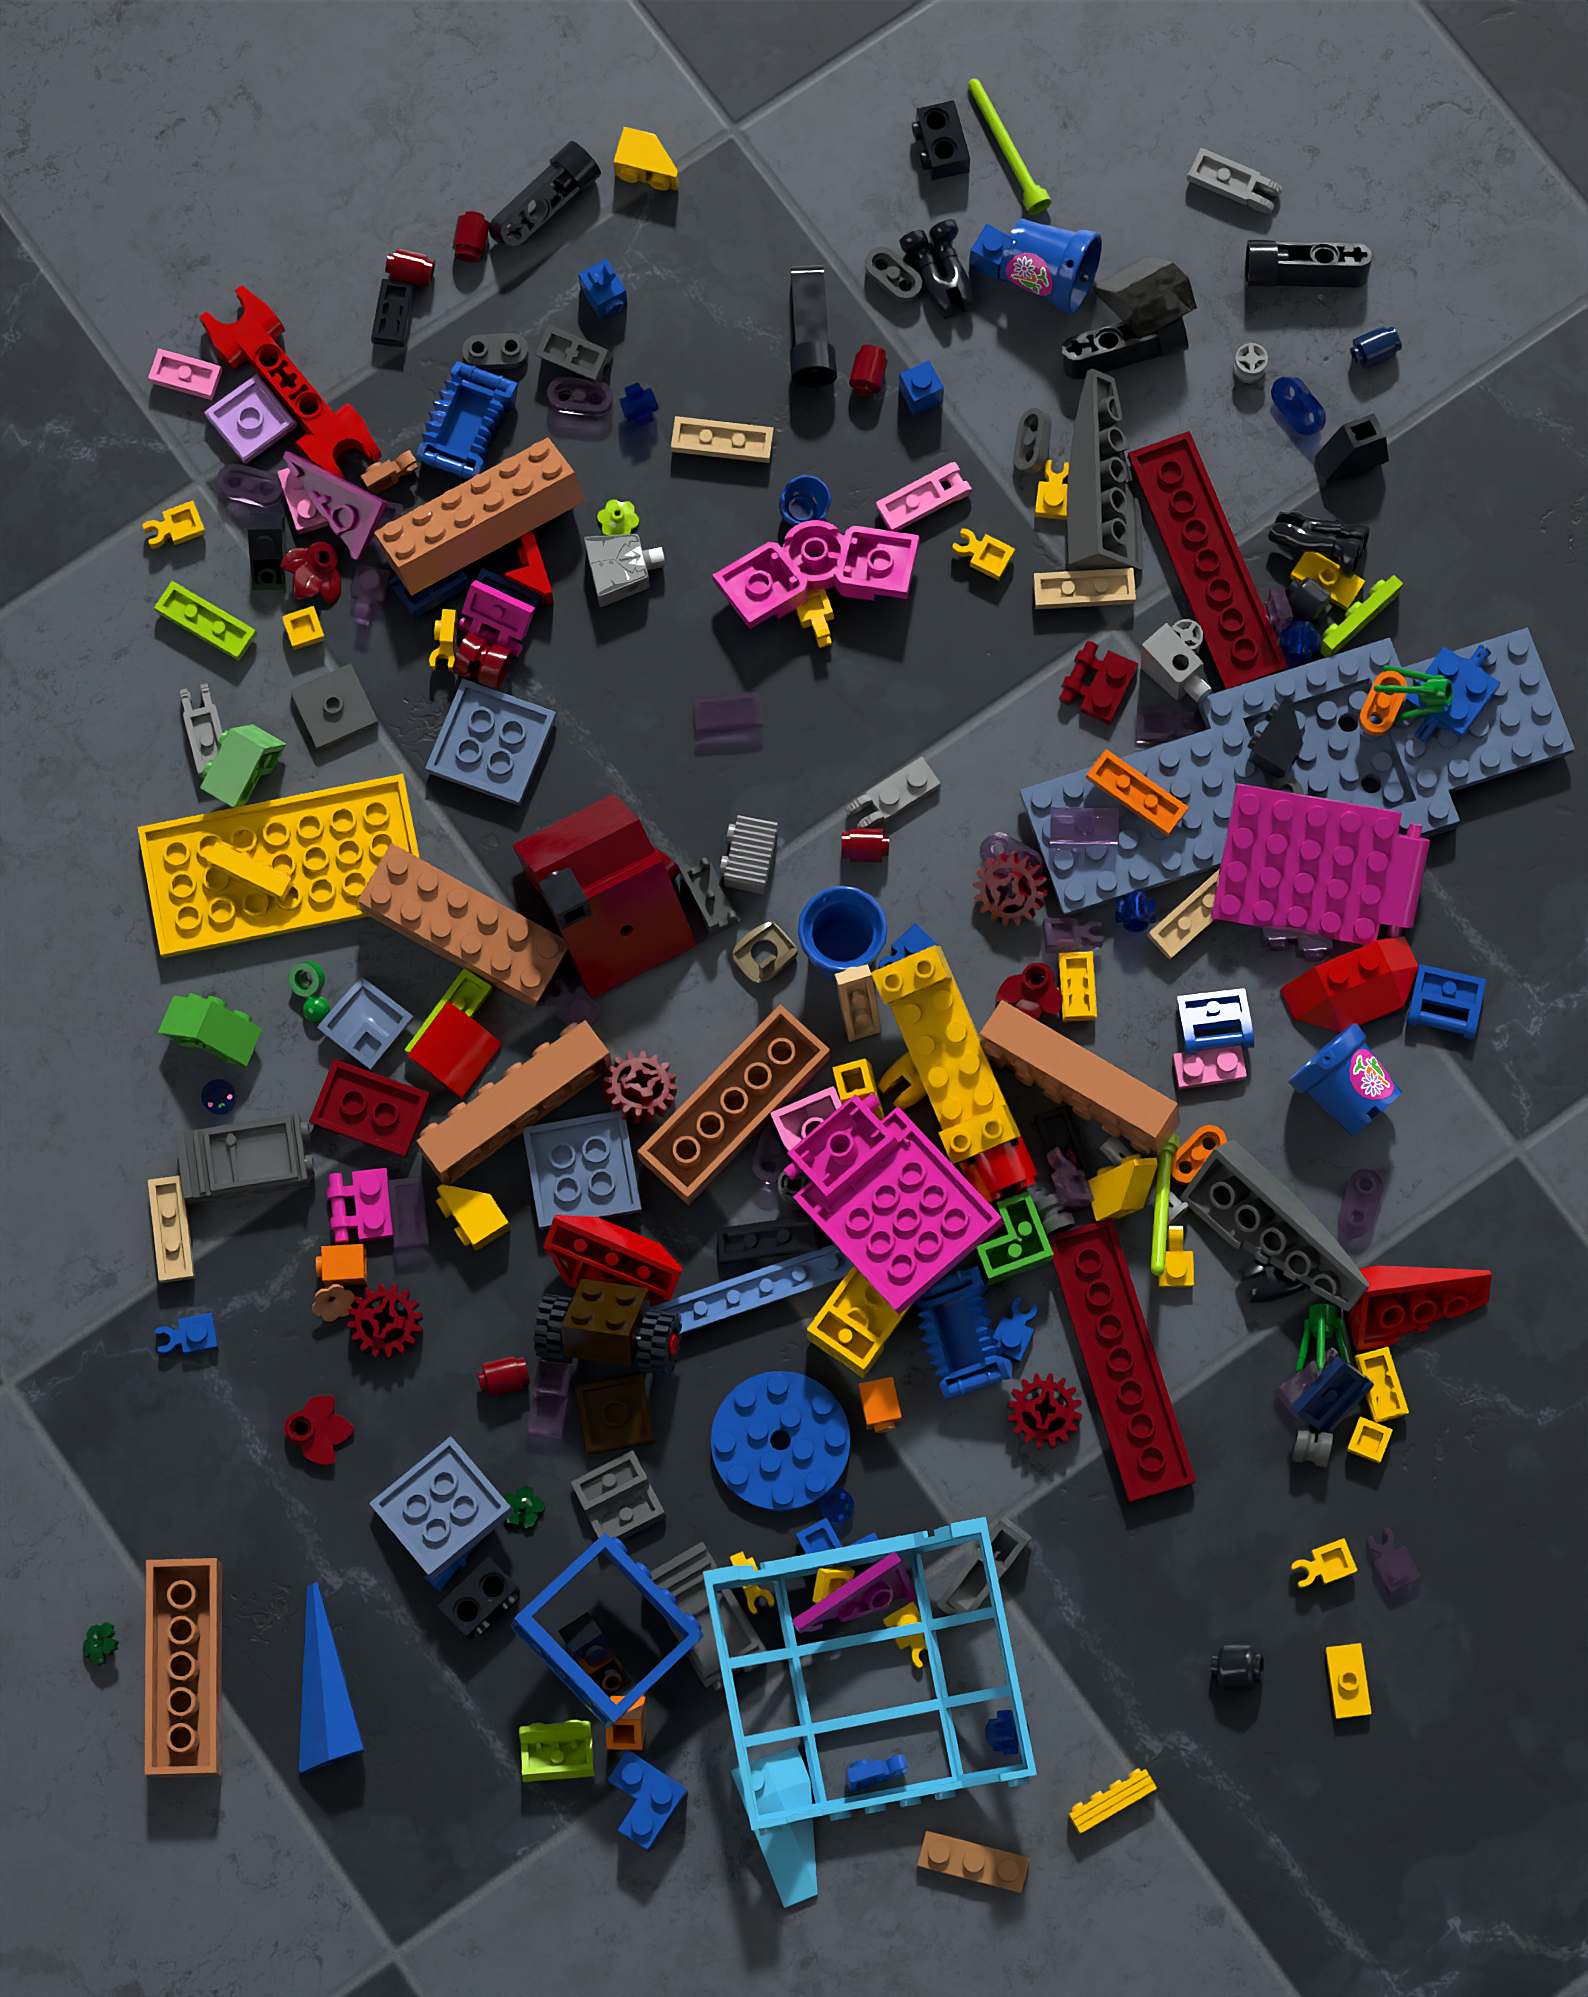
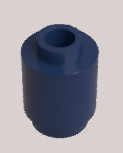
(1375, 346)

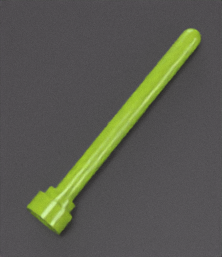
(1035, 198)
(1162, 1205)

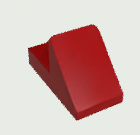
(534, 575)

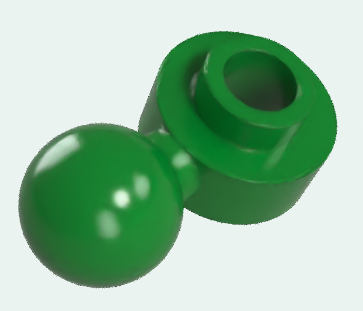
(315, 1006)

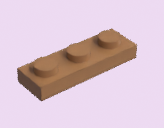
(973, 1862)

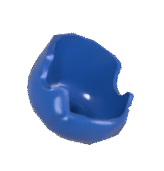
(804, 500)

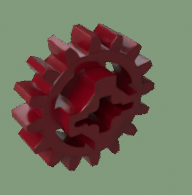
(1021, 892)
(637, 1090)
(370, 1317)
(1060, 1414)

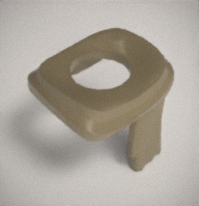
(771, 965)

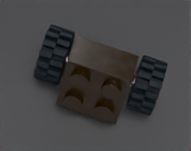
(608, 1326)

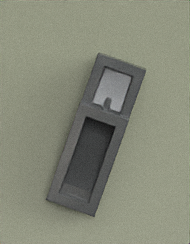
(970, 1586)

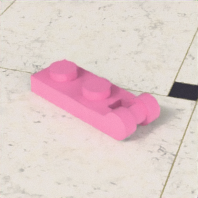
(922, 497)

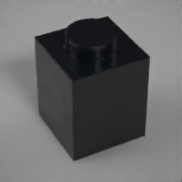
(565, 898)

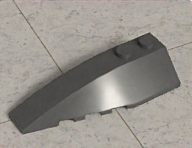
(1101, 508)
(1269, 1221)

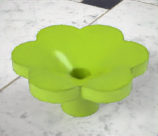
(619, 524)

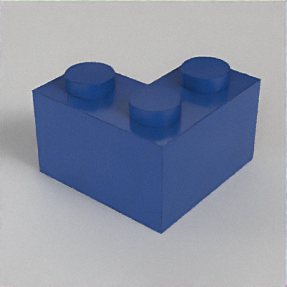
(655, 1798)

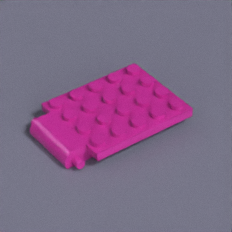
(1318, 866)
(889, 1199)

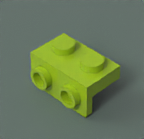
(556, 1751)

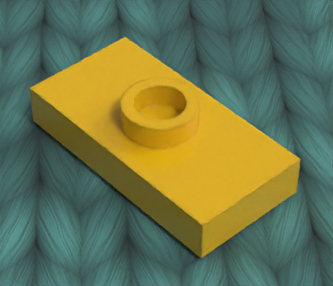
(1328, 575)
(1077, 986)
(1386, 1397)
(1348, 1681)

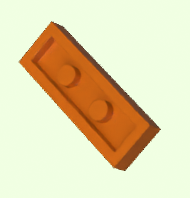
(1137, 792)

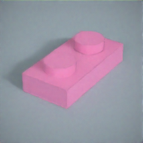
(185, 374)
(303, 510)
(1209, 1067)

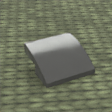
(619, 1498)

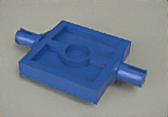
(1470, 692)

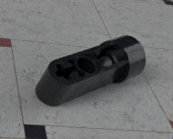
(569, 171)
(1306, 264)
(1126, 348)
(812, 356)

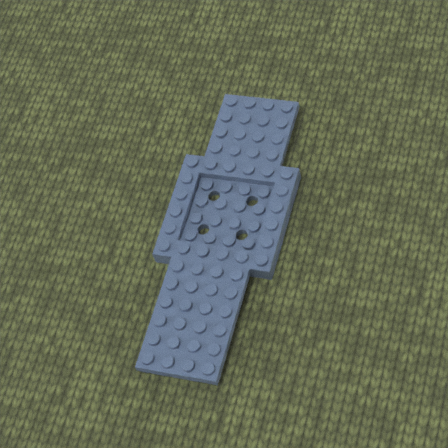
(1201, 770)

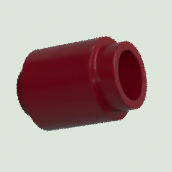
(470, 236)
(410, 267)
(868, 370)
(864, 845)
(503, 1376)

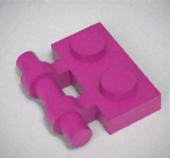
(499, 611)
(371, 1204)

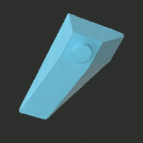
(779, 1785)

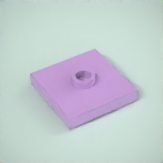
(250, 419)

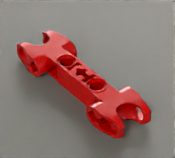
(254, 341)

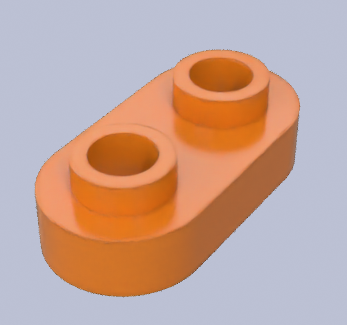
(1382, 705)
(1194, 1153)

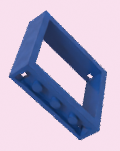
(567, 1669)

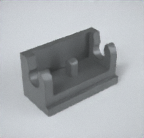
(573, 353)
(709, 897)

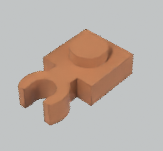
(384, 475)

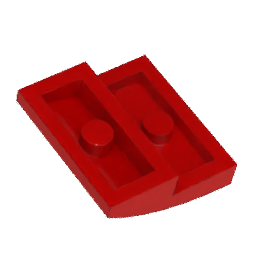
(454, 1049)

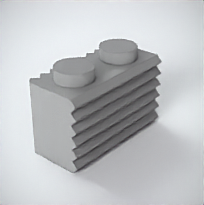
(749, 855)

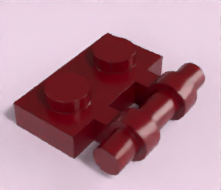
(1108, 686)

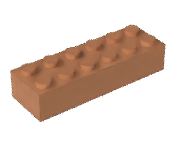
(480, 516)
(462, 925)
(1079, 1079)
(514, 1102)
(734, 1104)
(183, 1668)

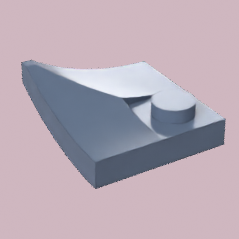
(365, 1023)

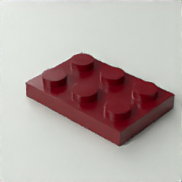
(369, 1108)

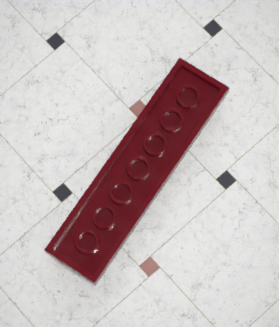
(1207, 561)
(1120, 1361)

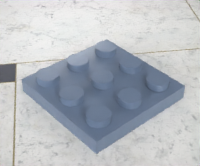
(491, 742)
(582, 1168)
(441, 1507)

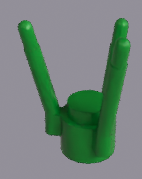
(1435, 693)
(1322, 1324)

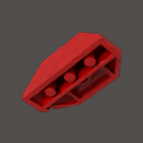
(1354, 986)
(608, 1253)

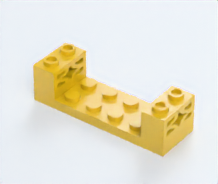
(947, 1053)
(854, 1323)

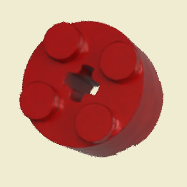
(1000, 1170)

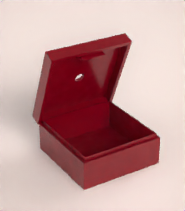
(623, 887)

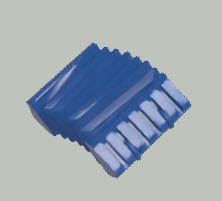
(466, 420)
(960, 1334)

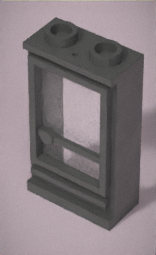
(244, 1159)
(686, 1582)

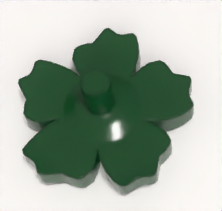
(524, 1507)
(100, 1643)

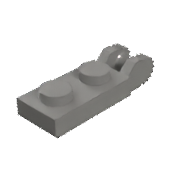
(1232, 180)
(202, 727)
(896, 793)

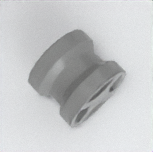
(1255, 357)
(1189, 632)

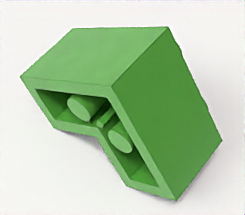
(241, 760)
(211, 1027)
(1022, 1245)

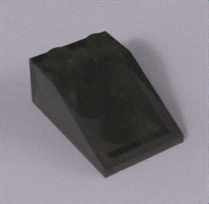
(1148, 295)

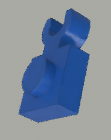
(909, 943)
(1013, 1333)
(194, 1335)
(867, 1773)

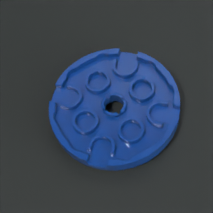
(780, 1477)

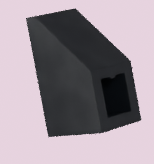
(1353, 449)
(267, 550)
(1279, 743)
(594, 1654)

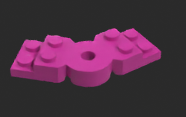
(857, 564)

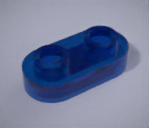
(1298, 408)

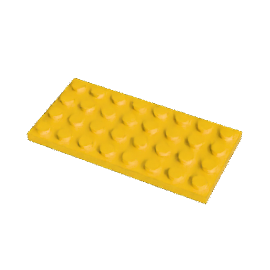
(320, 838)

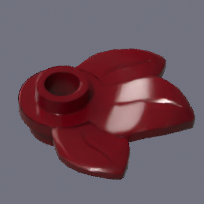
(310, 574)
(1032, 998)
(323, 1429)

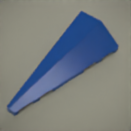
(327, 1713)

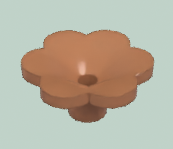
(333, 1302)

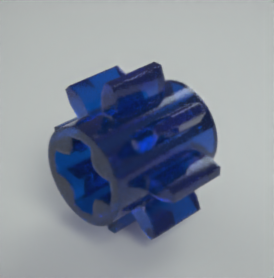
(638, 404)
(1300, 641)
(1135, 911)
(1002, 1733)

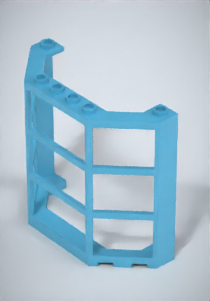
(803, 1565)

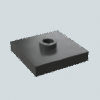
(334, 707)

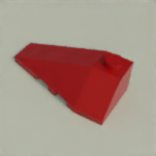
(1411, 1299)

